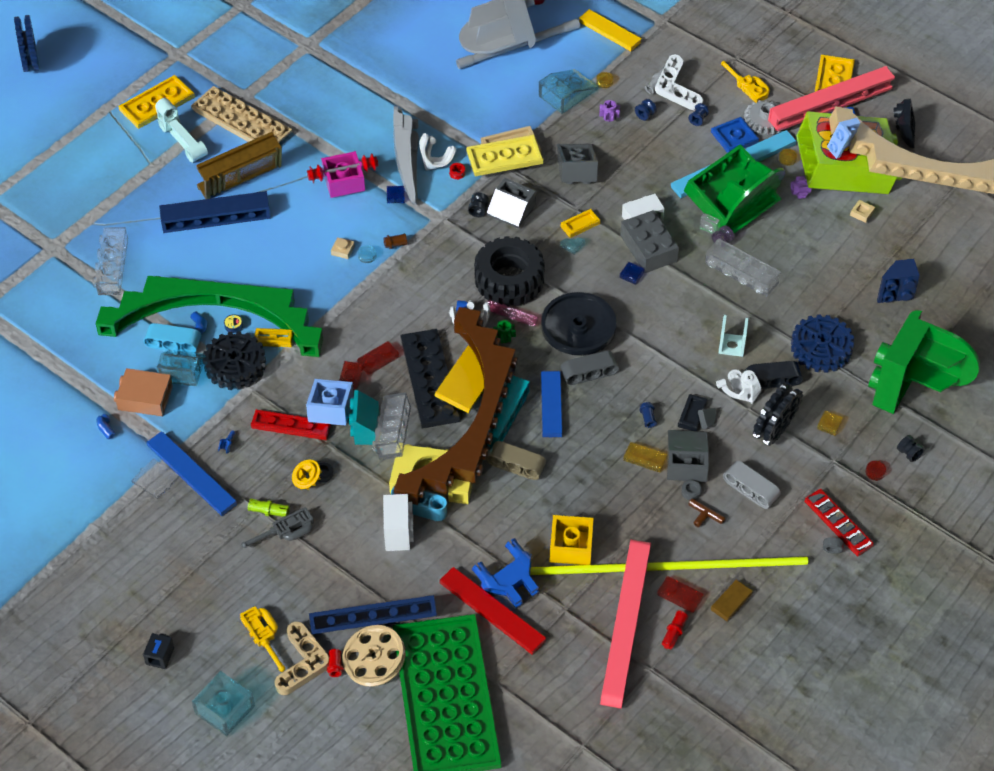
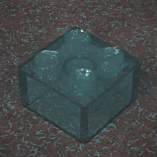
(223, 703)

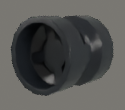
(478, 204)
(910, 448)

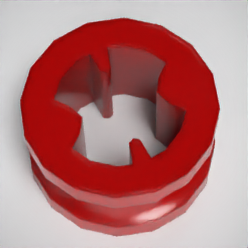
(459, 167)

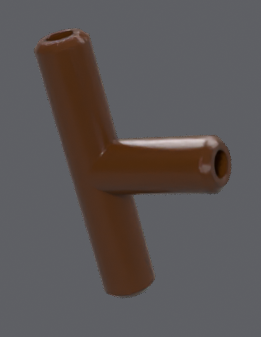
(705, 512)

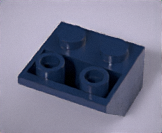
(899, 282)

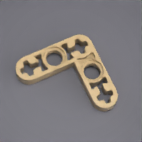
(309, 658)

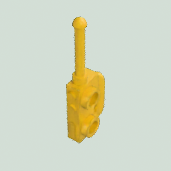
(748, 85)
(261, 634)

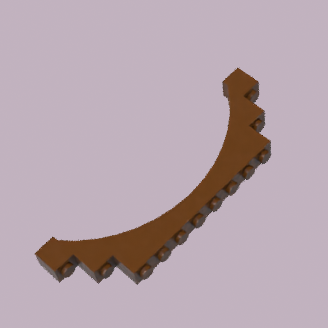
(466, 456)

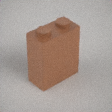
(143, 392)

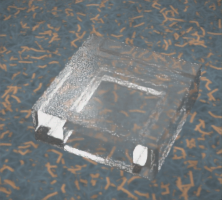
(709, 223)

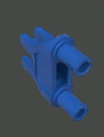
(510, 577)

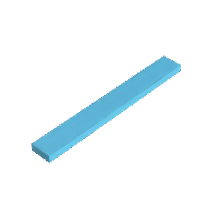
(758, 151)

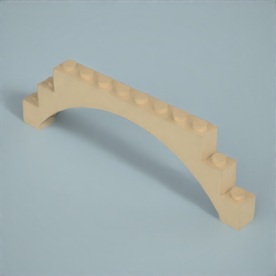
(895, 161)

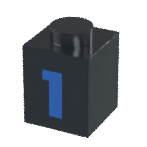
(158, 650)

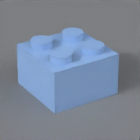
(329, 402)

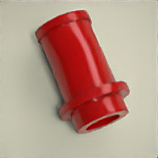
(335, 668)

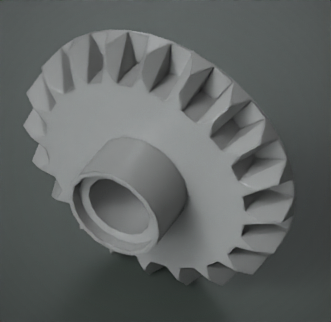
(757, 117)

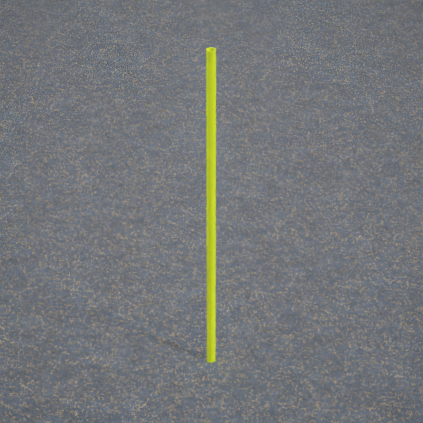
(681, 565)

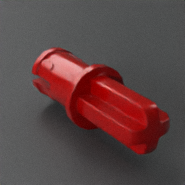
(674, 629)

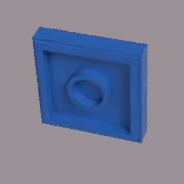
(734, 133)

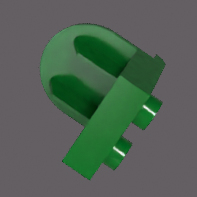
(735, 189)
(924, 356)

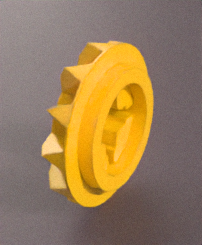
(299, 478)

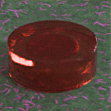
(875, 470)

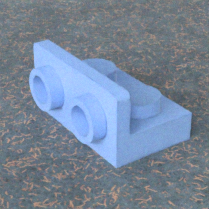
(843, 136)

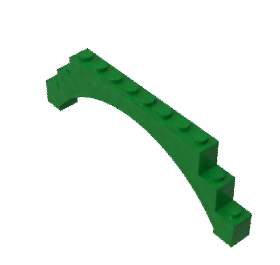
(169, 293)

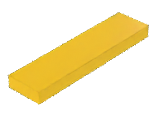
(610, 30)

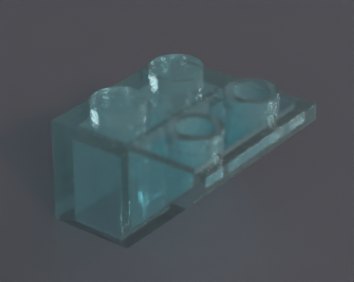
(182, 366)

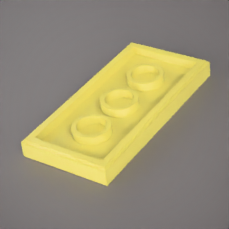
(504, 155)

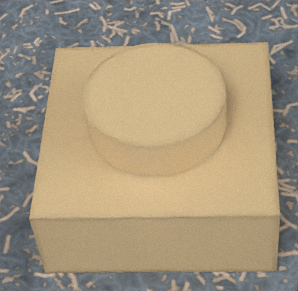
(862, 211)
(342, 248)

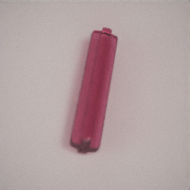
(513, 313)

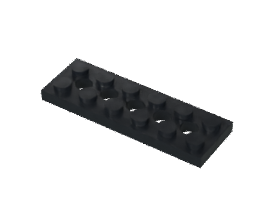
(417, 372)

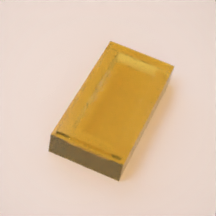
(645, 457)

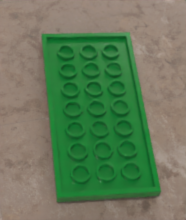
(447, 696)

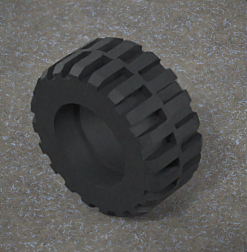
(509, 253)

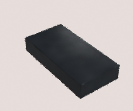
(689, 418)

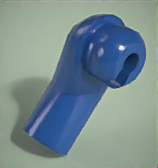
(201, 322)

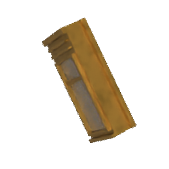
(239, 165)

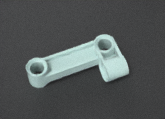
(169, 121)

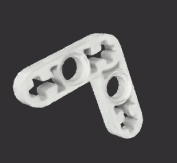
(671, 87)

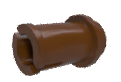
(397, 240)

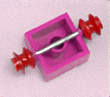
(343, 173)

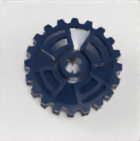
(26, 43)
(822, 343)

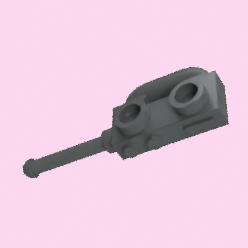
(285, 525)

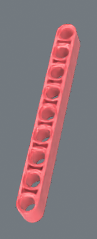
(625, 624)

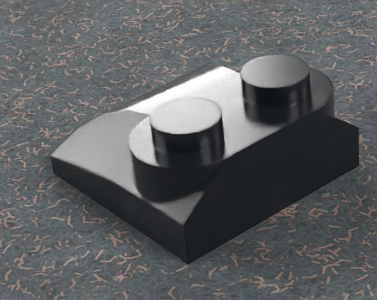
(905, 121)

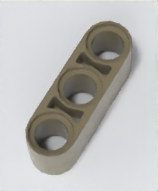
(516, 460)

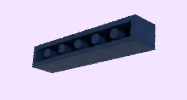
(214, 212)
(372, 614)

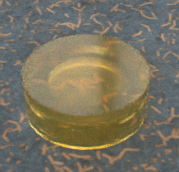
(604, 80)
(787, 157)

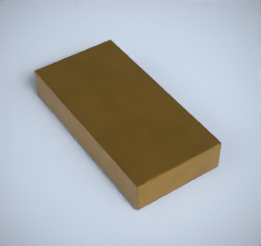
(731, 600)

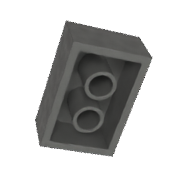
(649, 241)

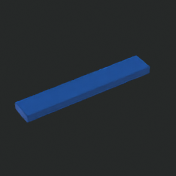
(191, 473)

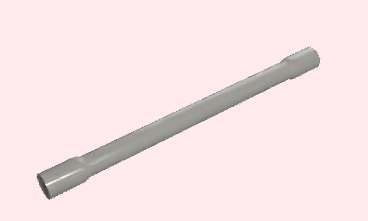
(565, 27)

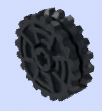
(234, 360)
(777, 413)

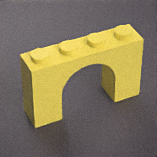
(417, 457)

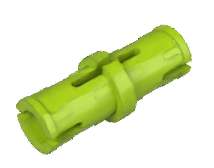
(268, 508)

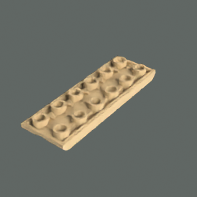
(237, 116)

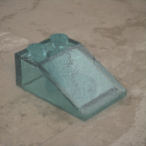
(565, 89)

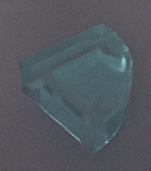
(572, 245)

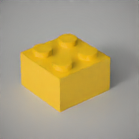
(571, 540)

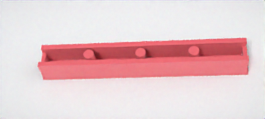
(827, 99)

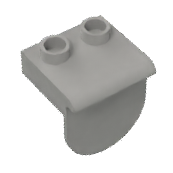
(497, 26)

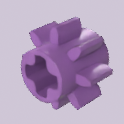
(609, 110)
(799, 187)

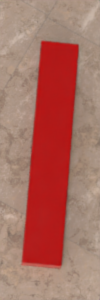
(493, 610)

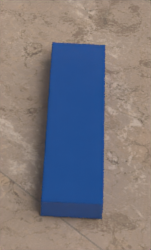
(551, 404)

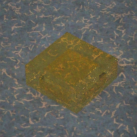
(829, 423)

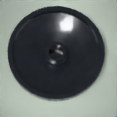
(578, 323)

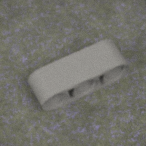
(751, 484)

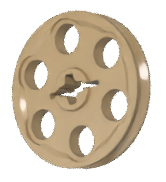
(382, 655)

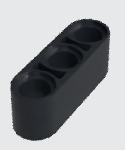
(776, 373)

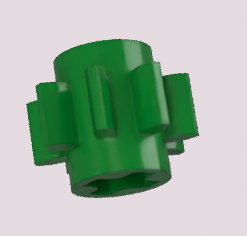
(505, 331)

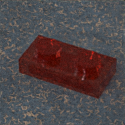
(378, 357)
(352, 373)
(680, 594)

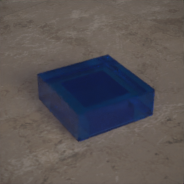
(395, 194)
(632, 273)

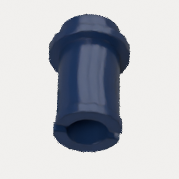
(647, 411)

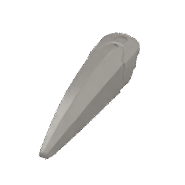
(406, 151)

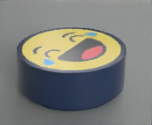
(233, 323)

